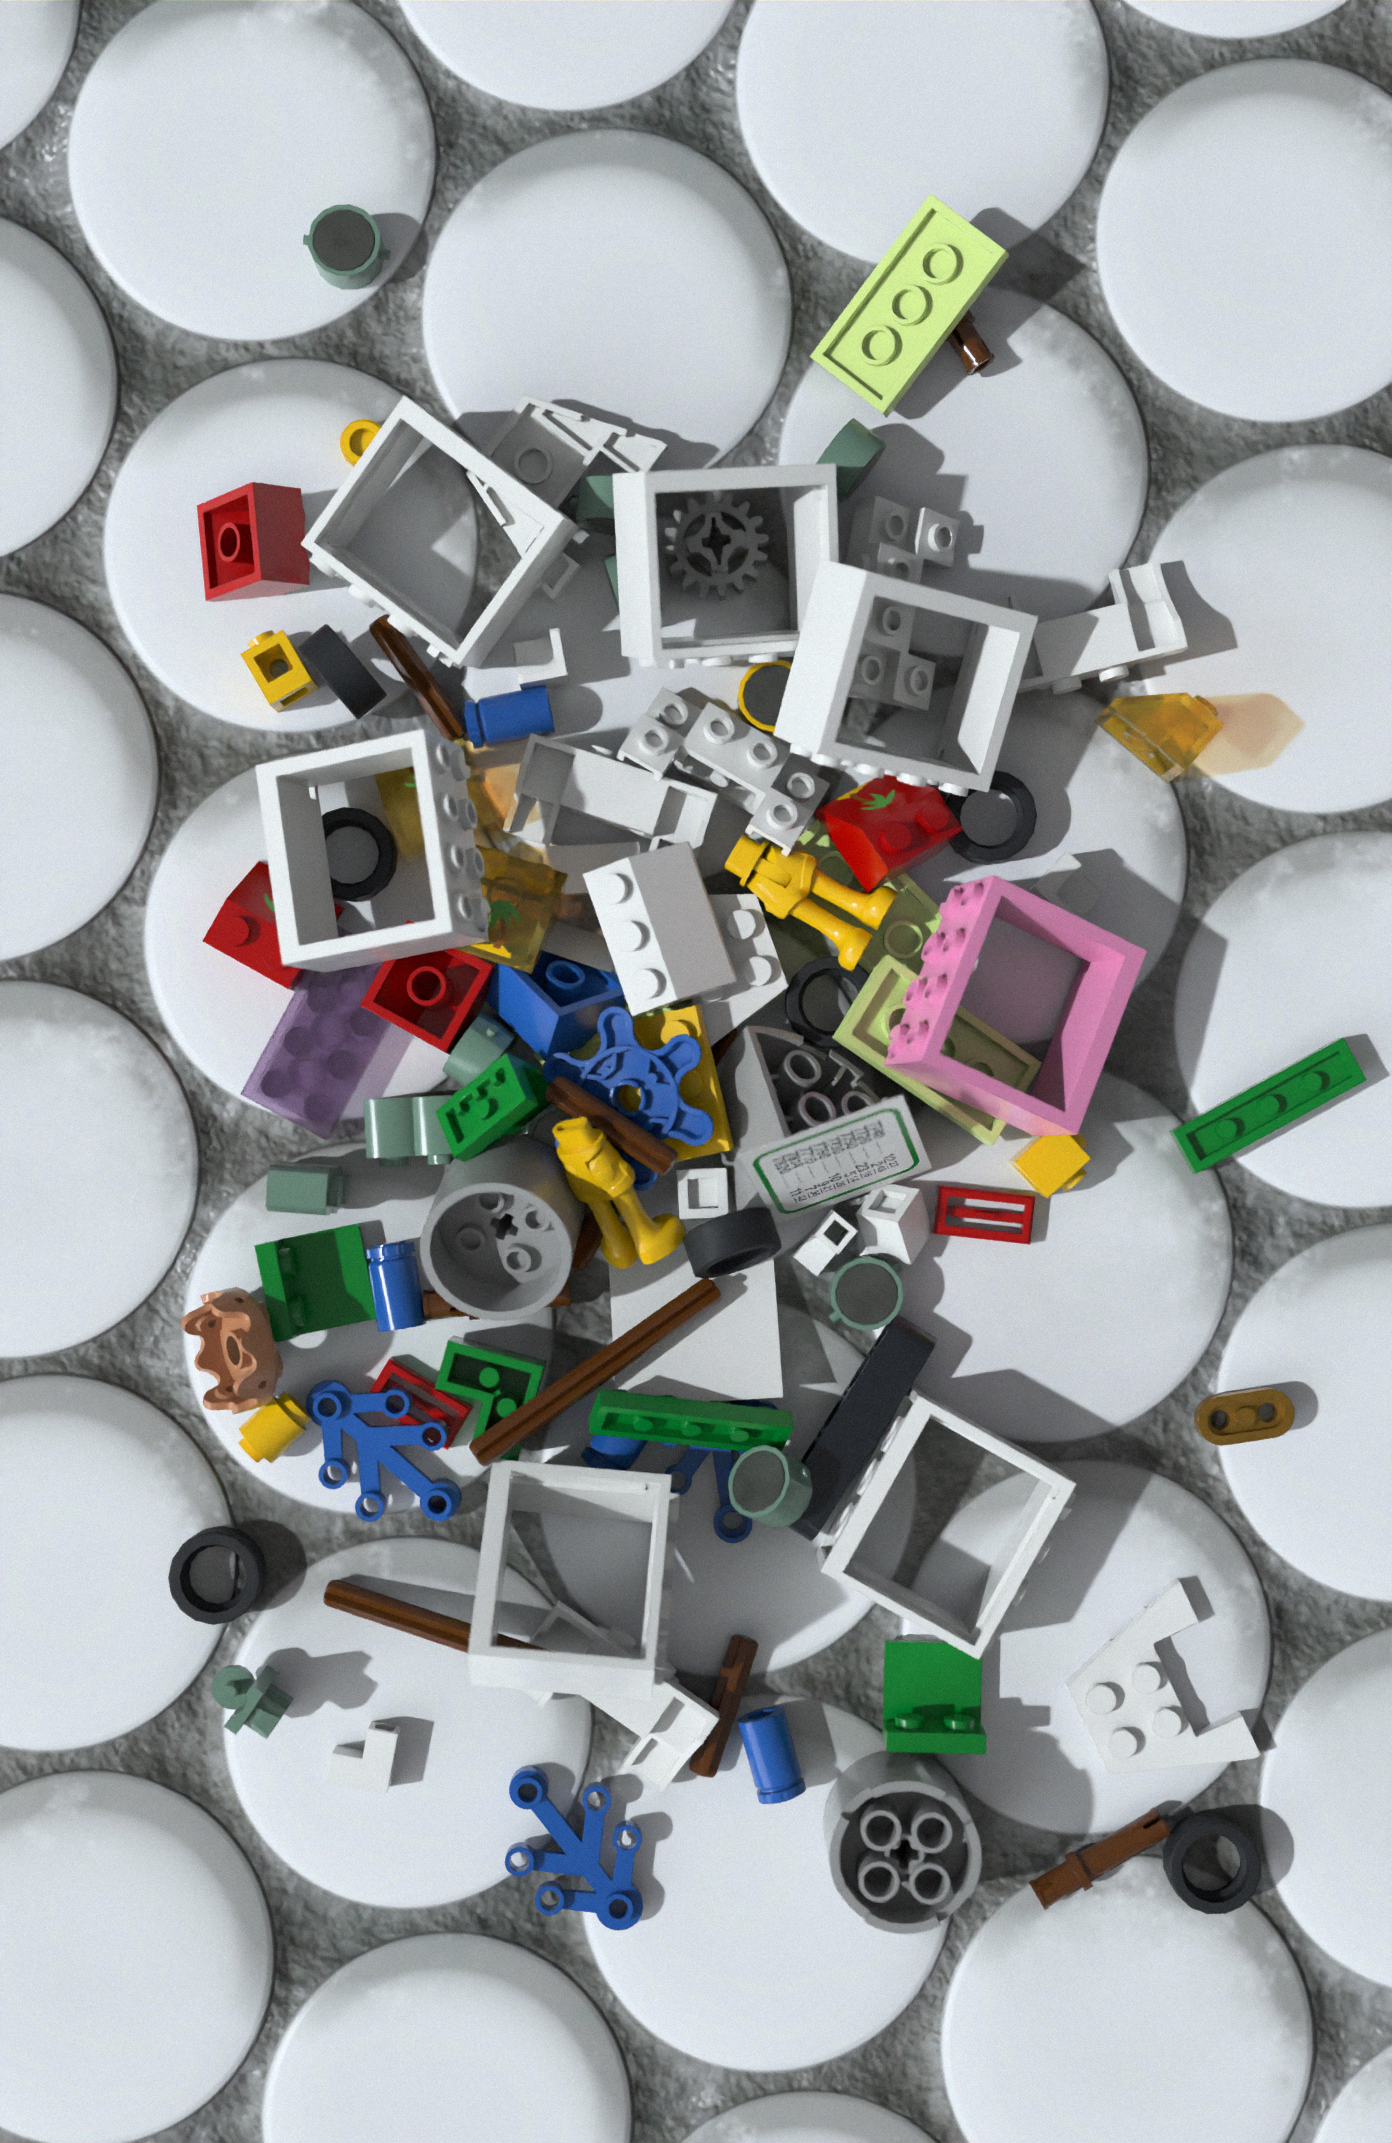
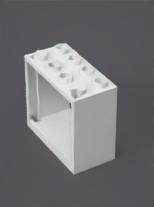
(364, 490)
(810, 536)
(828, 658)
(301, 863)
(585, 1494)
(1004, 1582)

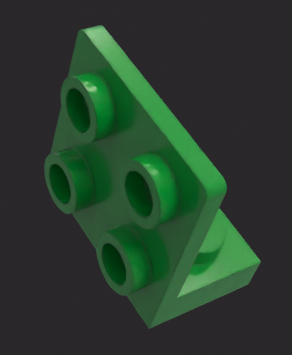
(493, 1106)
(315, 1281)
(931, 1699)

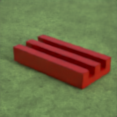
(942, 1210)
(428, 1386)

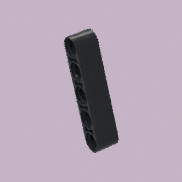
(861, 1417)

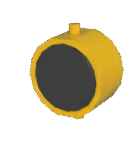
(762, 694)

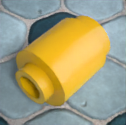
(273, 1428)

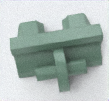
(256, 1701)

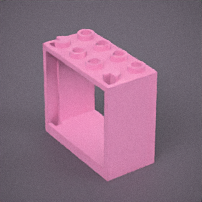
(1083, 1030)

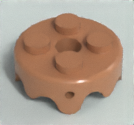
(235, 1350)

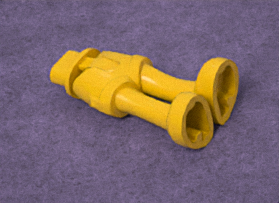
(785, 885)
(602, 1175)

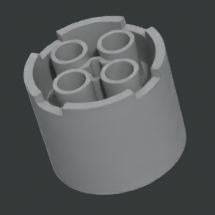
(497, 1263)
(893, 1800)

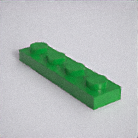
(1267, 1105)
(688, 1421)

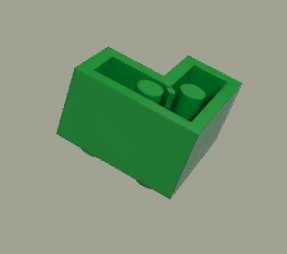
(490, 1375)

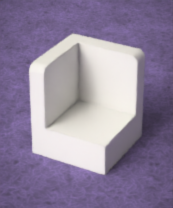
(542, 662)
(1067, 887)
(702, 1193)
(894, 1223)

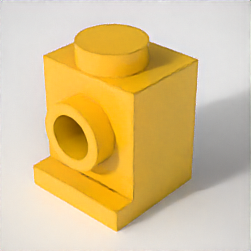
(260, 659)

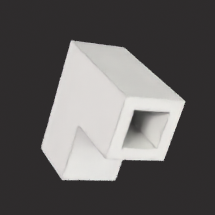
(824, 1242)
(367, 1768)

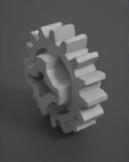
(734, 544)

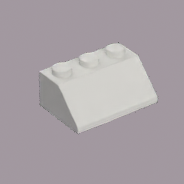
(660, 928)

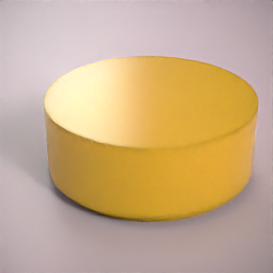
(357, 438)

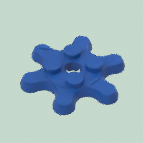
(654, 1072)

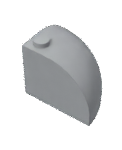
(779, 1089)

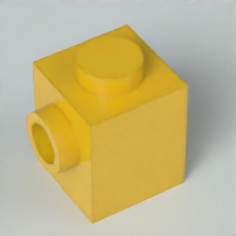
(1052, 1162)

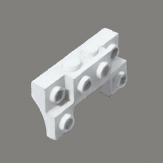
(896, 544)
(1105, 639)
(729, 760)
(604, 791)
(668, 1726)

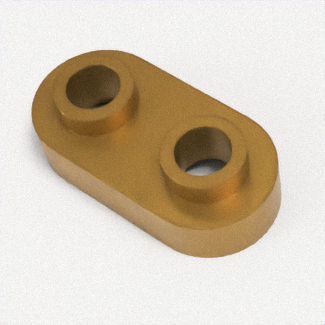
(1242, 1416)

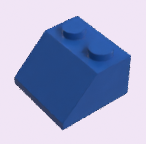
(555, 1004)

